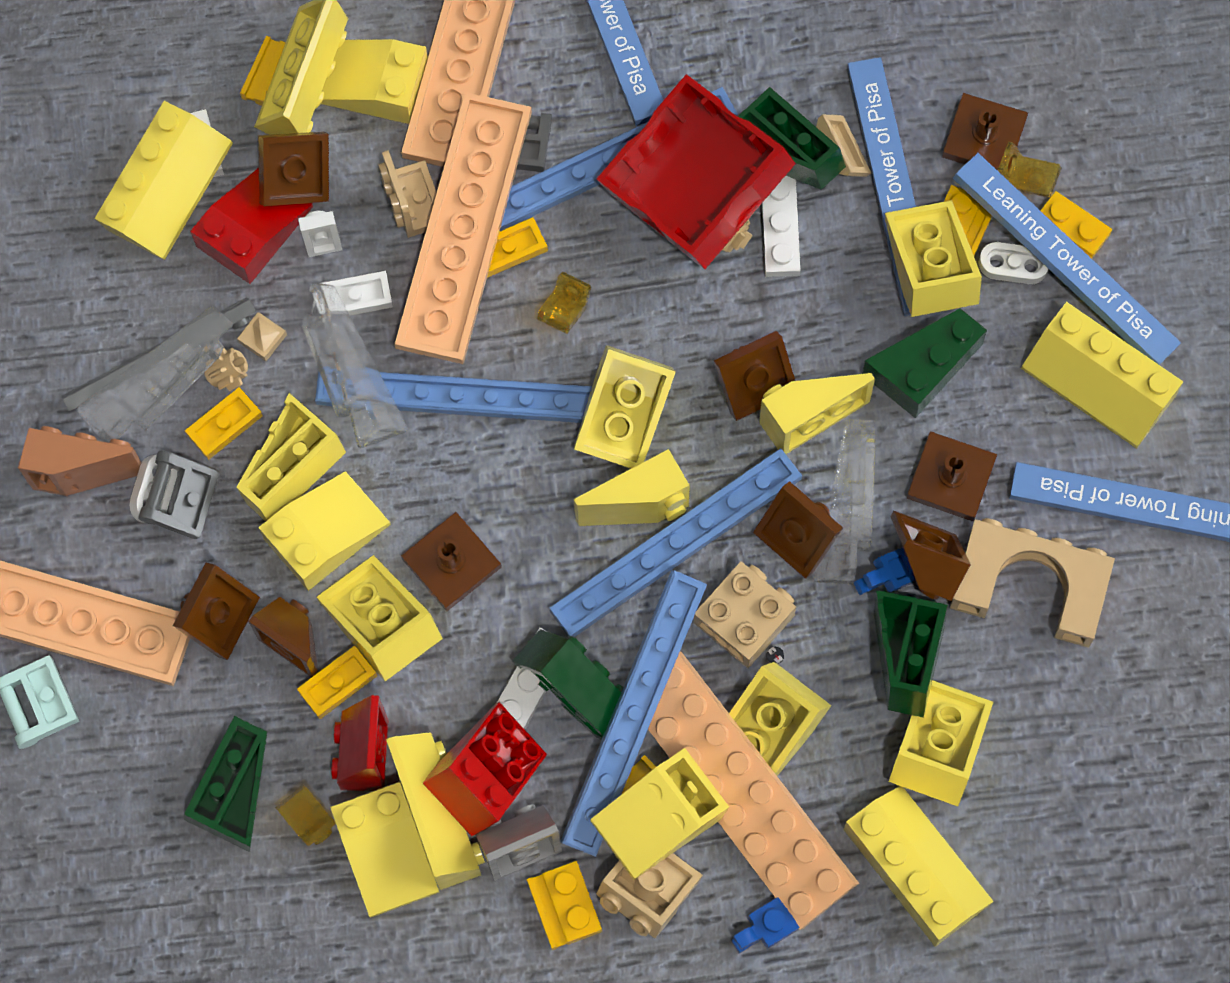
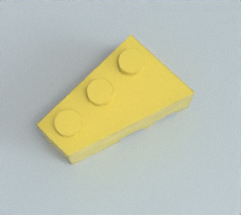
(290, 460)

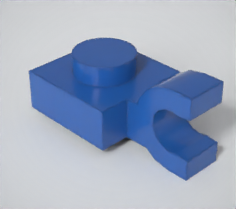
(890, 570)
(769, 924)

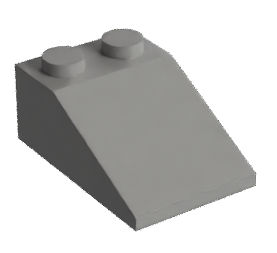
(519, 841)

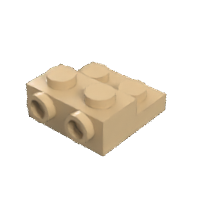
(650, 898)

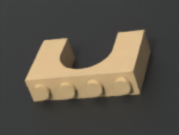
(1080, 571)

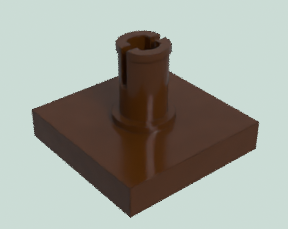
(983, 129)
(293, 168)
(753, 371)
(951, 476)
(798, 529)
(451, 561)
(216, 611)

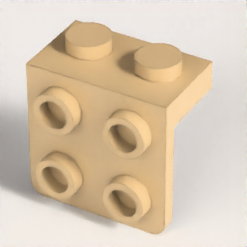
(410, 194)

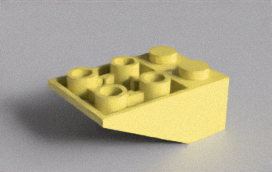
(660, 814)

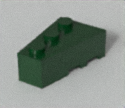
(815, 155)
(925, 361)
(909, 648)
(572, 678)
(230, 787)

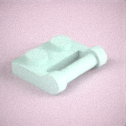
(46, 697)

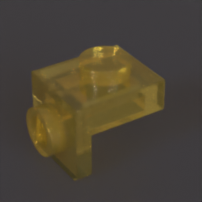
(565, 303)
(306, 816)

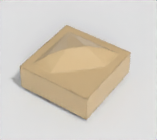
(262, 336)

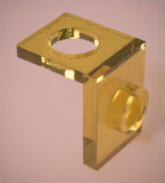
(1029, 174)

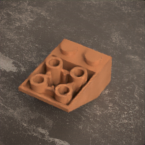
(74, 463)

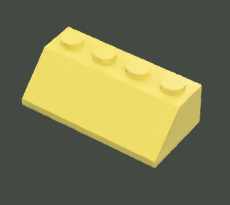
(303, 68)
(163, 180)
(1102, 375)
(442, 836)
(917, 864)

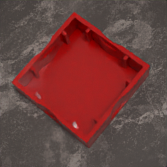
(696, 171)

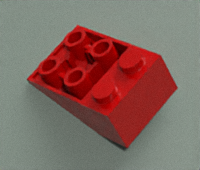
(485, 770)

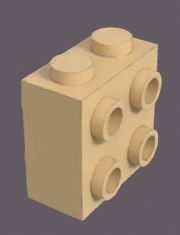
(745, 613)

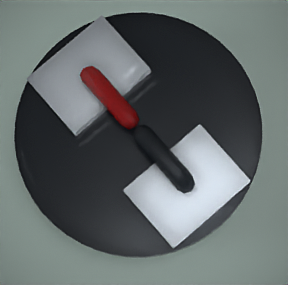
(775, 655)

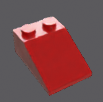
(243, 232)
(362, 746)

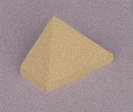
(838, 131)

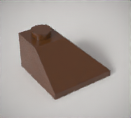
(933, 556)
(288, 633)

